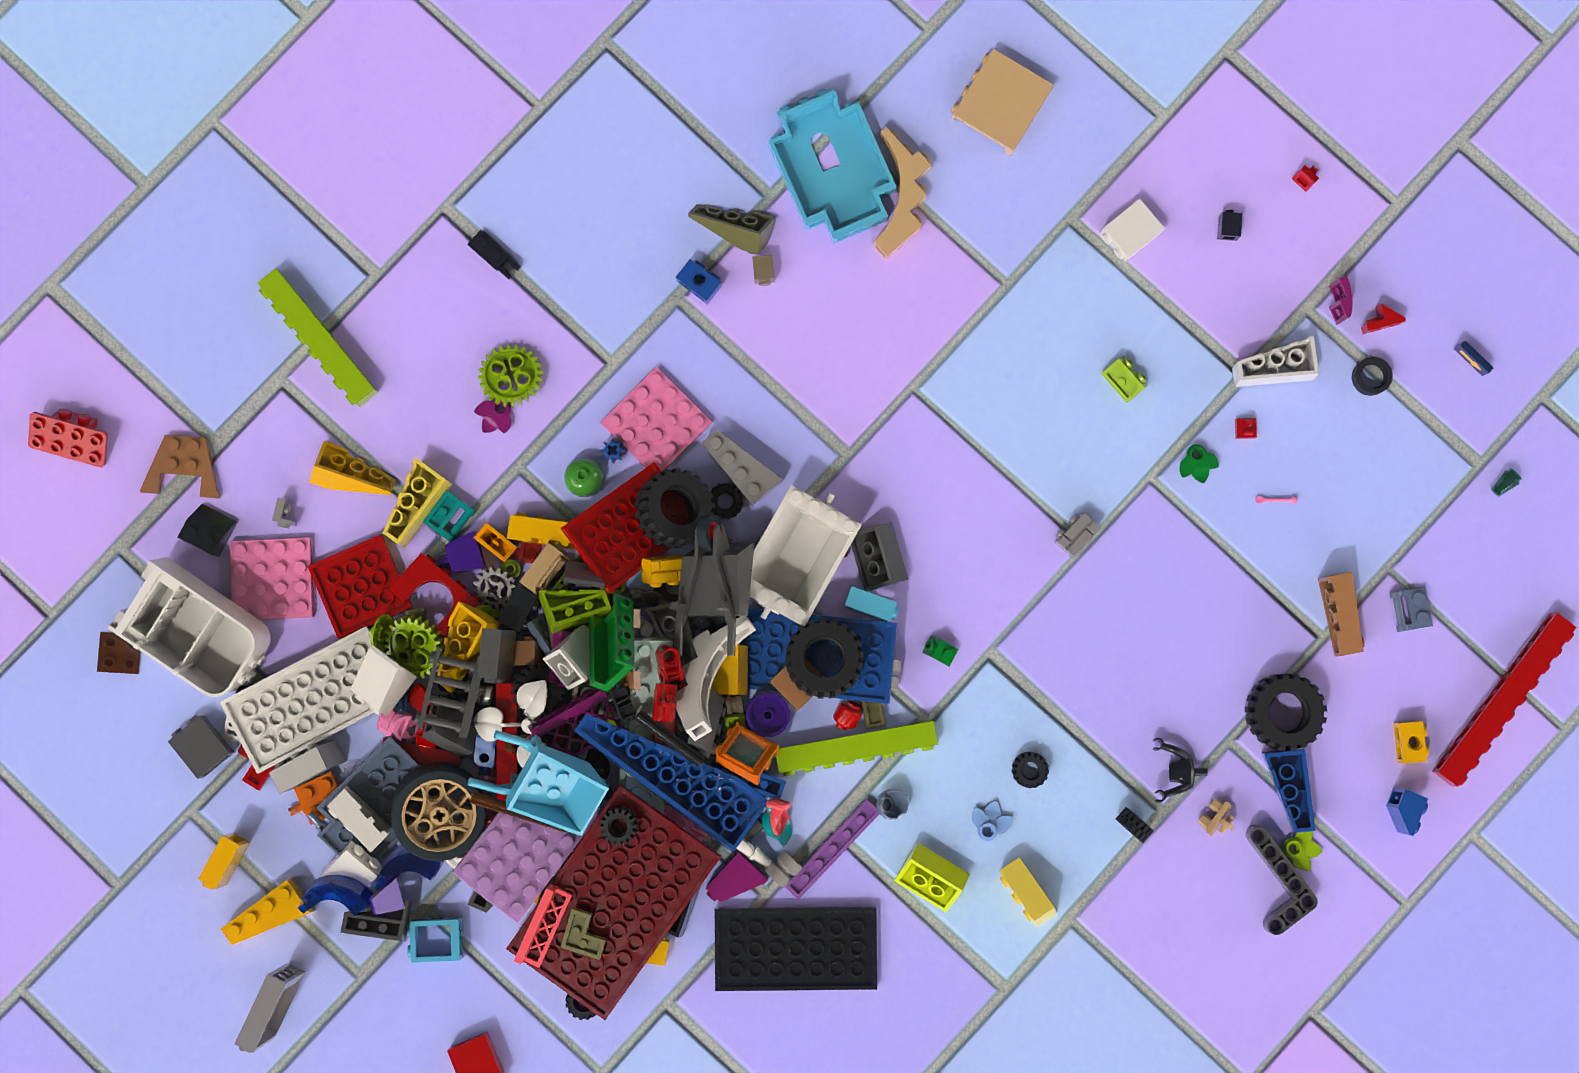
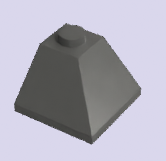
(581, 577)

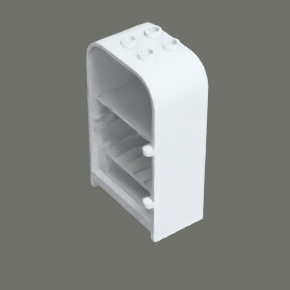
(193, 630)

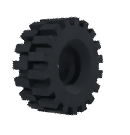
(537, 673)

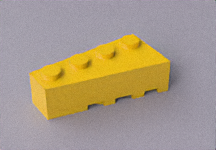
(537, 530)
(267, 913)

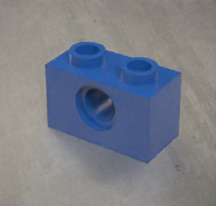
(705, 291)

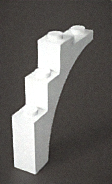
(700, 673)

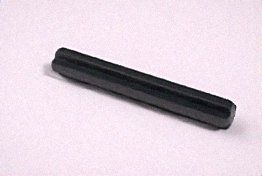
(670, 738)

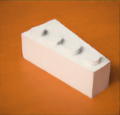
(1280, 365)

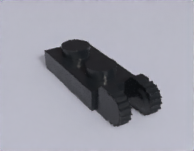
(492, 253)

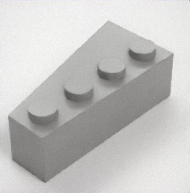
(743, 470)

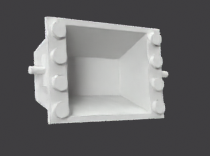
(799, 555)

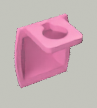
(396, 725)

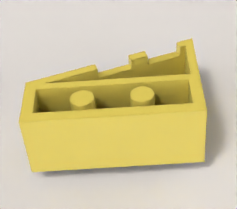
(1027, 892)

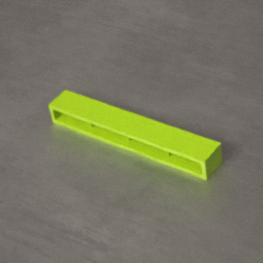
(317, 337)
(857, 746)

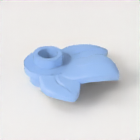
(990, 818)

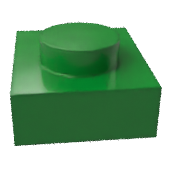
(940, 650)

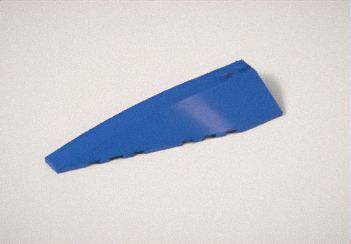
(702, 794)

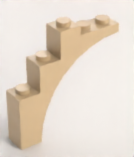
(911, 195)

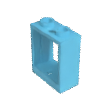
(871, 605)
(456, 939)

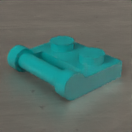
(444, 512)

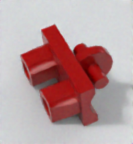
(664, 702)

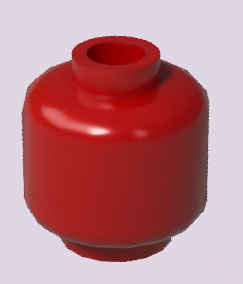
(847, 715)

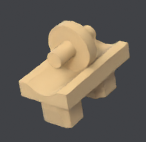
(1222, 809)

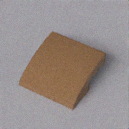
(789, 690)

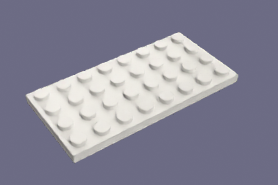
(300, 703)

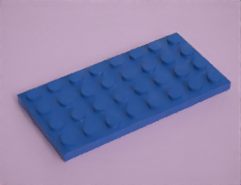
(769, 644)

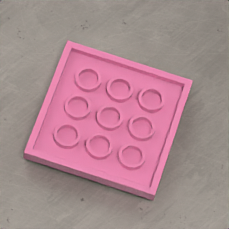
(656, 421)
(272, 577)

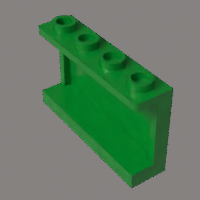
(612, 644)

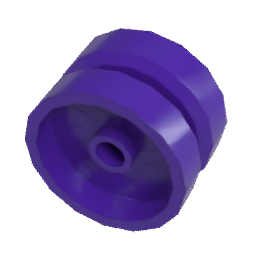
(779, 715)

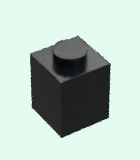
(1229, 225)

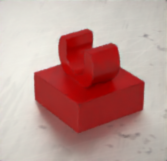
(1306, 177)
(1245, 428)

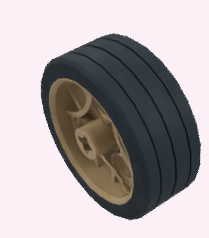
(416, 839)

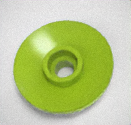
(377, 631)

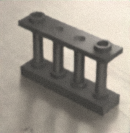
(466, 706)

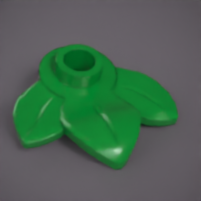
(1199, 466)

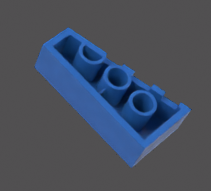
(1292, 785)

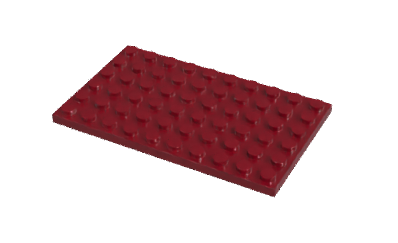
(633, 900)

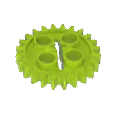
(493, 381)
(416, 648)

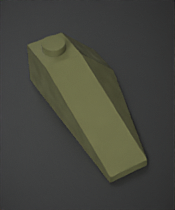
(742, 230)

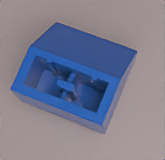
(1406, 810)

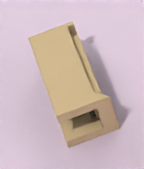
(544, 568)

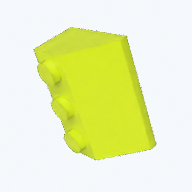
(932, 877)

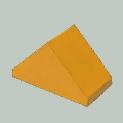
(495, 542)

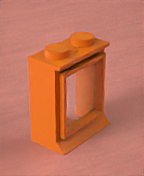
(746, 753)

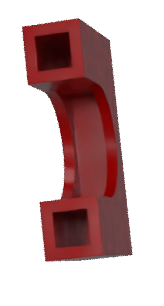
(425, 571)

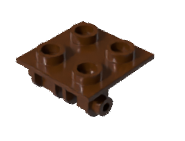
(117, 655)

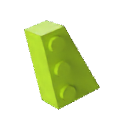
(573, 608)

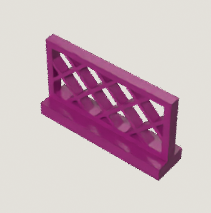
(570, 711)

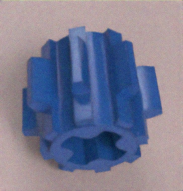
(619, 451)

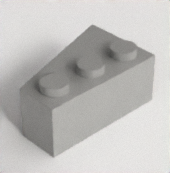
(307, 765)

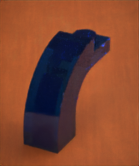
(408, 862)
(339, 888)

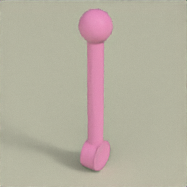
(1259, 499)

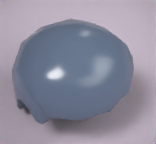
(892, 804)

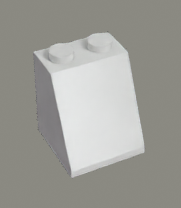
(571, 658)
(381, 681)

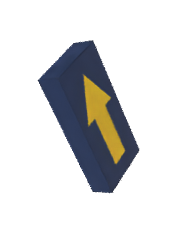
(1470, 355)

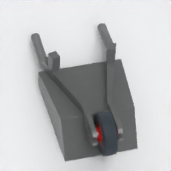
(714, 579)

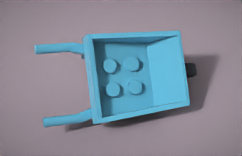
(552, 786)

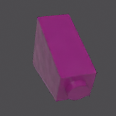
(735, 878)

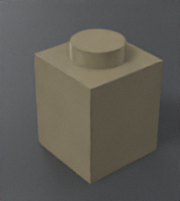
(763, 270)

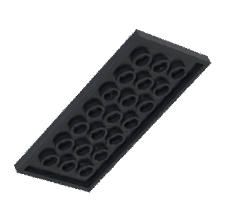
(795, 949)

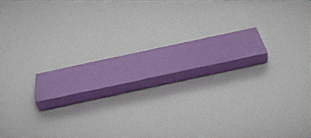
(833, 848)

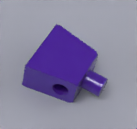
(463, 555)

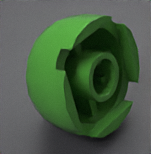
(583, 477)

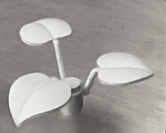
(530, 697)

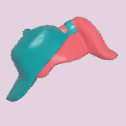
(776, 820)

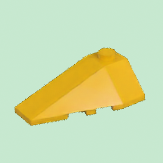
(464, 638)

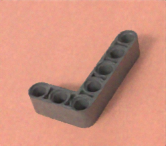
(1284, 879)

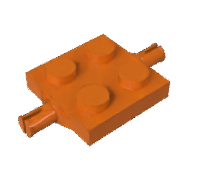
(313, 793)

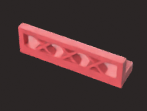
(535, 926)

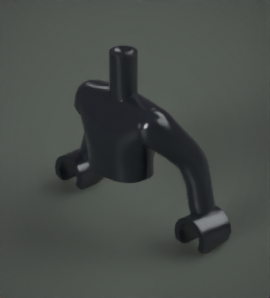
(1180, 771)

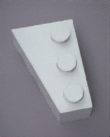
(358, 818)

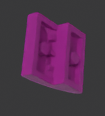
(1342, 294)

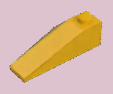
(341, 471)

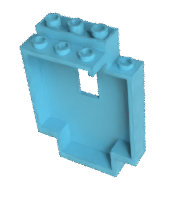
(845, 195)

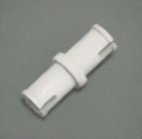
(753, 853)

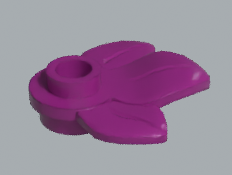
(493, 418)

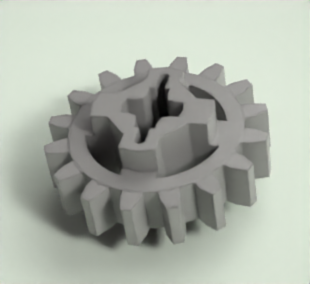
(492, 580)

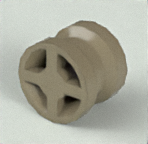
(734, 704)

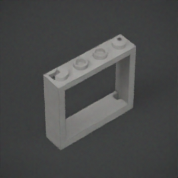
(269, 1008)

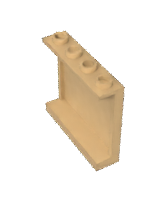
(1002, 100)

